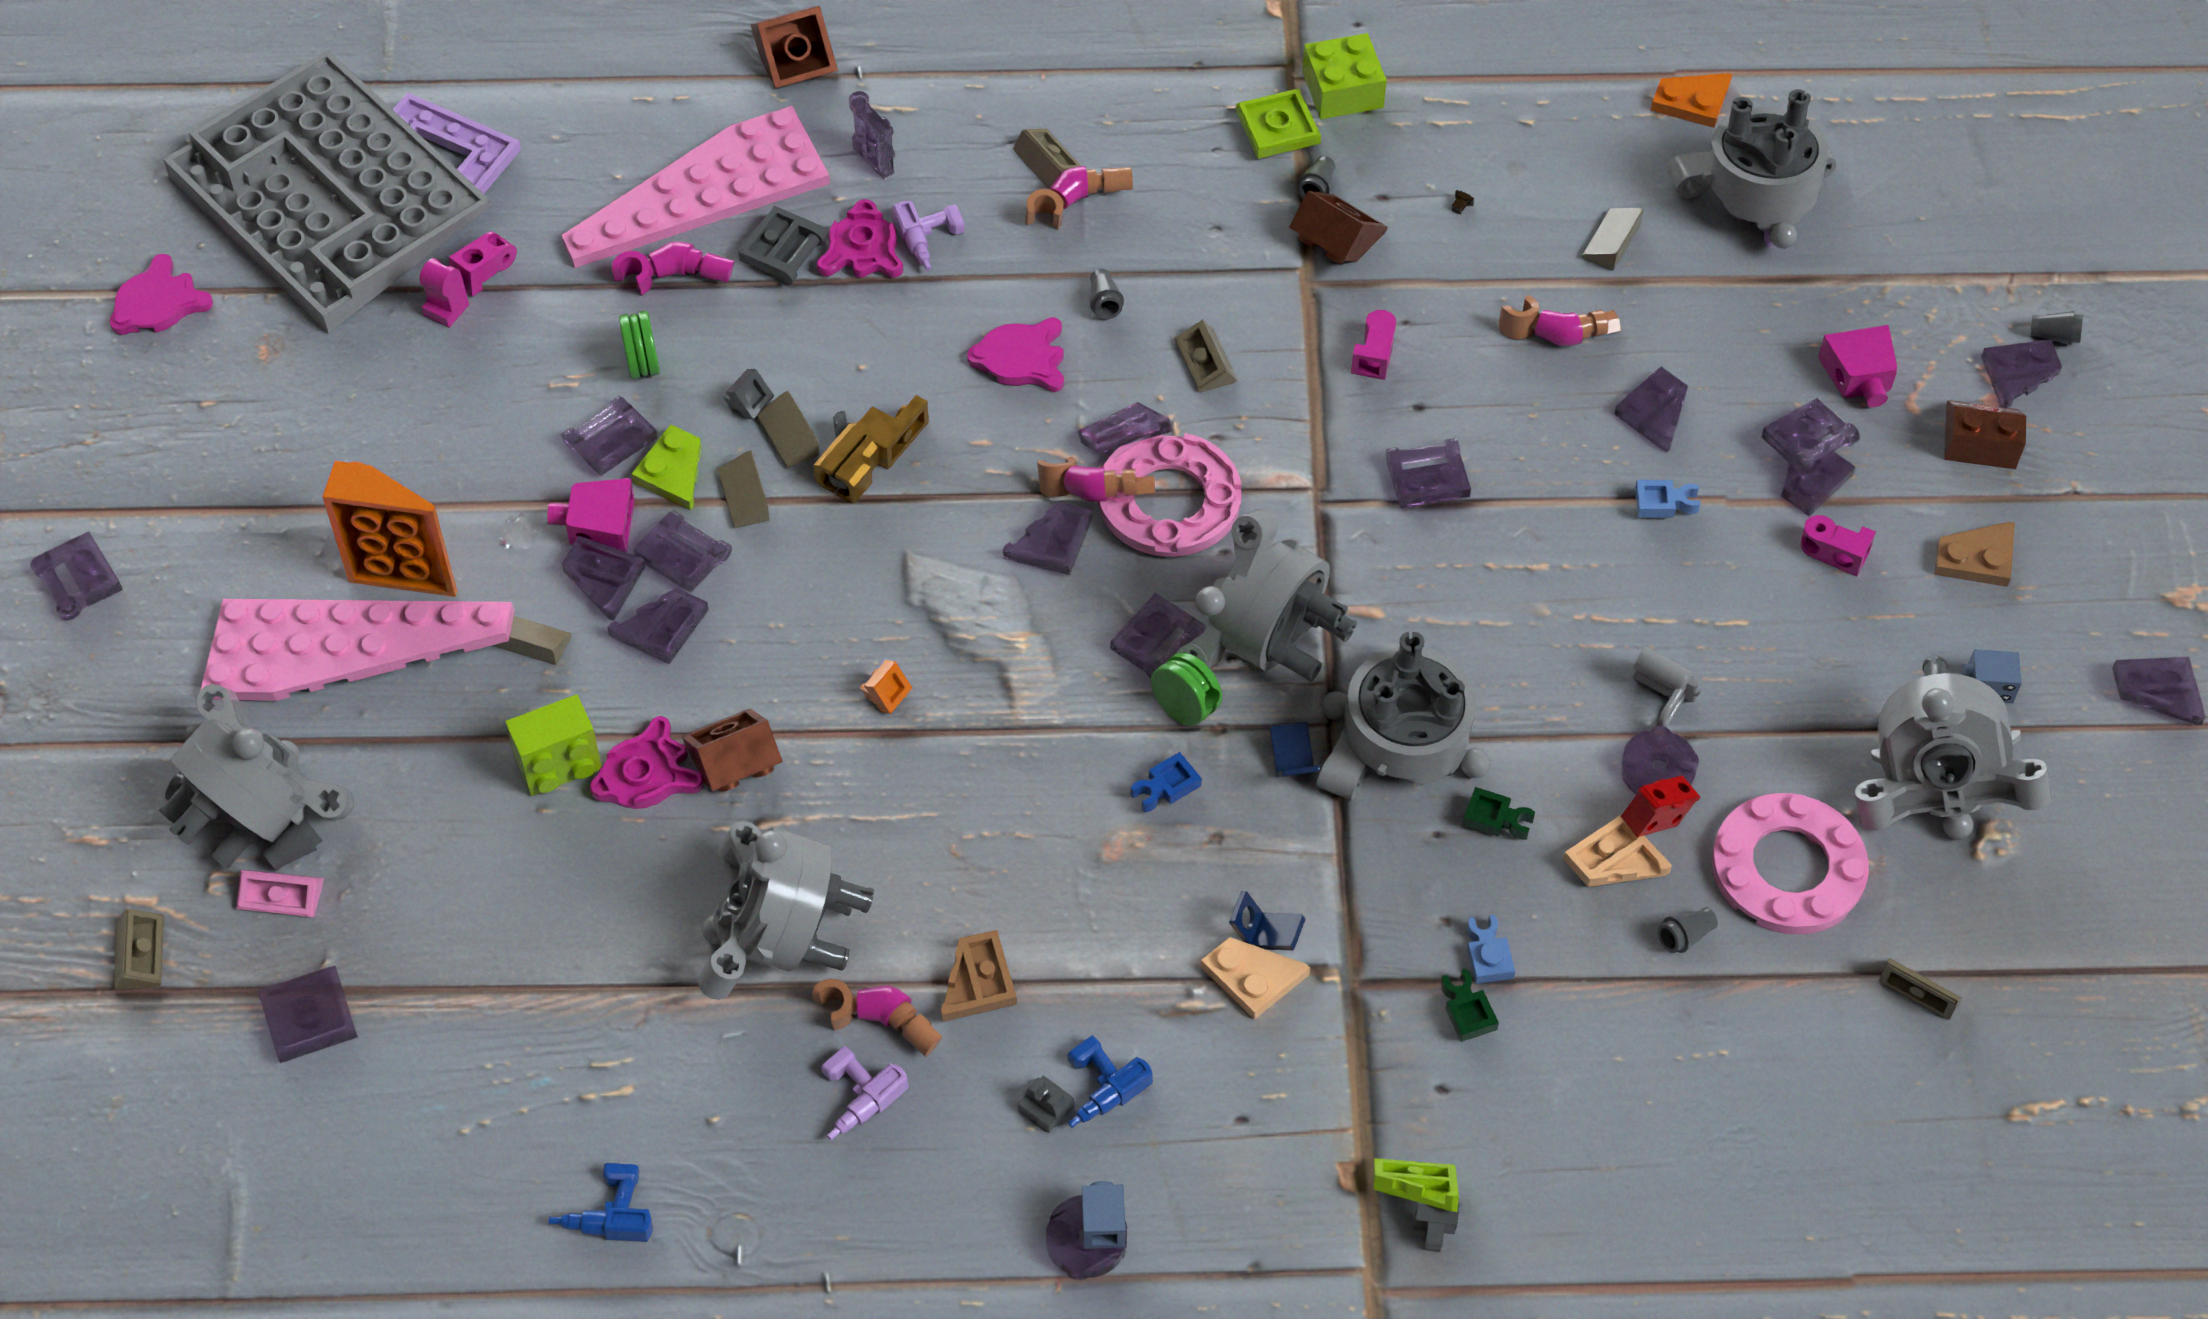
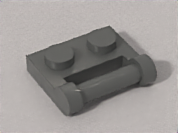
(774, 238)

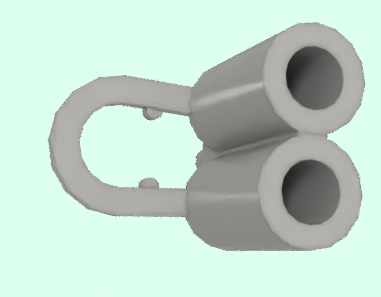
(1666, 678)

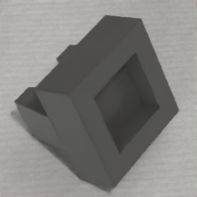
(748, 394)
(1045, 1103)
(1435, 1223)

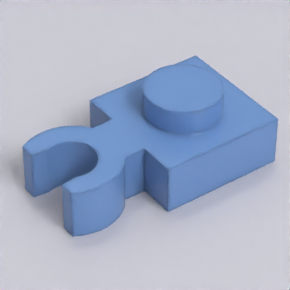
(1661, 500)
(1489, 956)

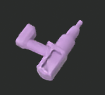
(914, 229)
(873, 1093)

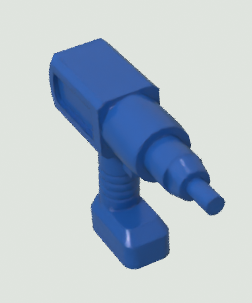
(1116, 1085)
(617, 1219)

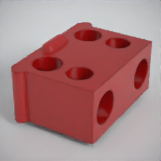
(1660, 805)

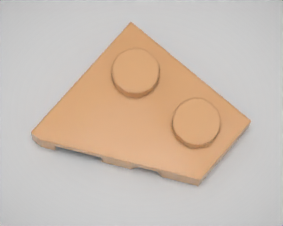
(1615, 856)
(1252, 974)

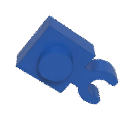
(1168, 779)

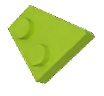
(671, 467)
(1418, 1181)

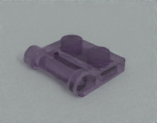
(872, 135)
(1804, 427)
(615, 441)
(1430, 482)
(677, 559)
(88, 570)
(1150, 629)

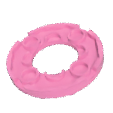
(1167, 537)
(1770, 906)

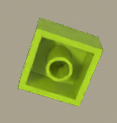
(1344, 76)
(554, 745)

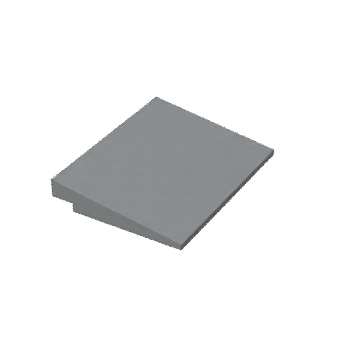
(325, 188)

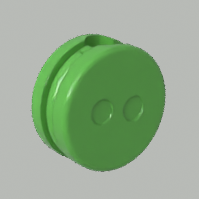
(639, 344)
(1186, 689)

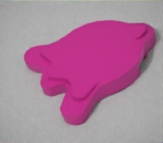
(863, 243)
(157, 299)
(1021, 354)
(645, 769)

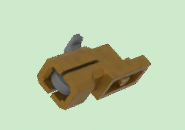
(865, 444)

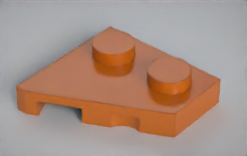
(1692, 97)

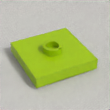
(1278, 123)

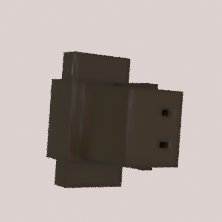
(1462, 201)

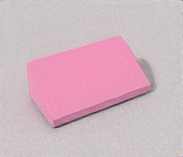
(279, 892)

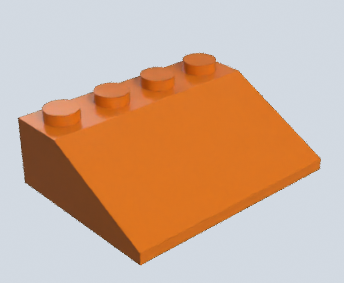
(386, 532)

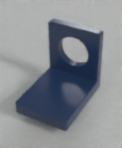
(1292, 749)
(1266, 930)

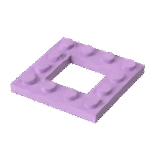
(485, 148)

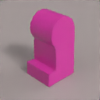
(482, 260)
(443, 291)
(1374, 356)
(1836, 544)

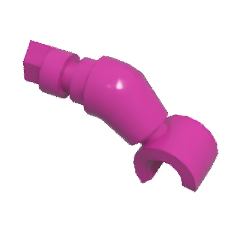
(670, 260)

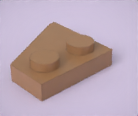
(1978, 554)
(978, 978)

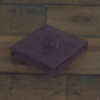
(307, 1014)

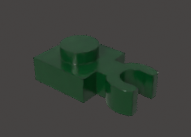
(1492, 812)
(1468, 1011)

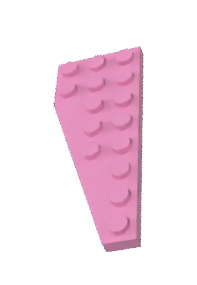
(721, 178)
(293, 644)

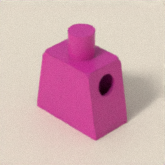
(1861, 363)
(597, 512)

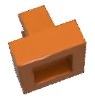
(886, 687)

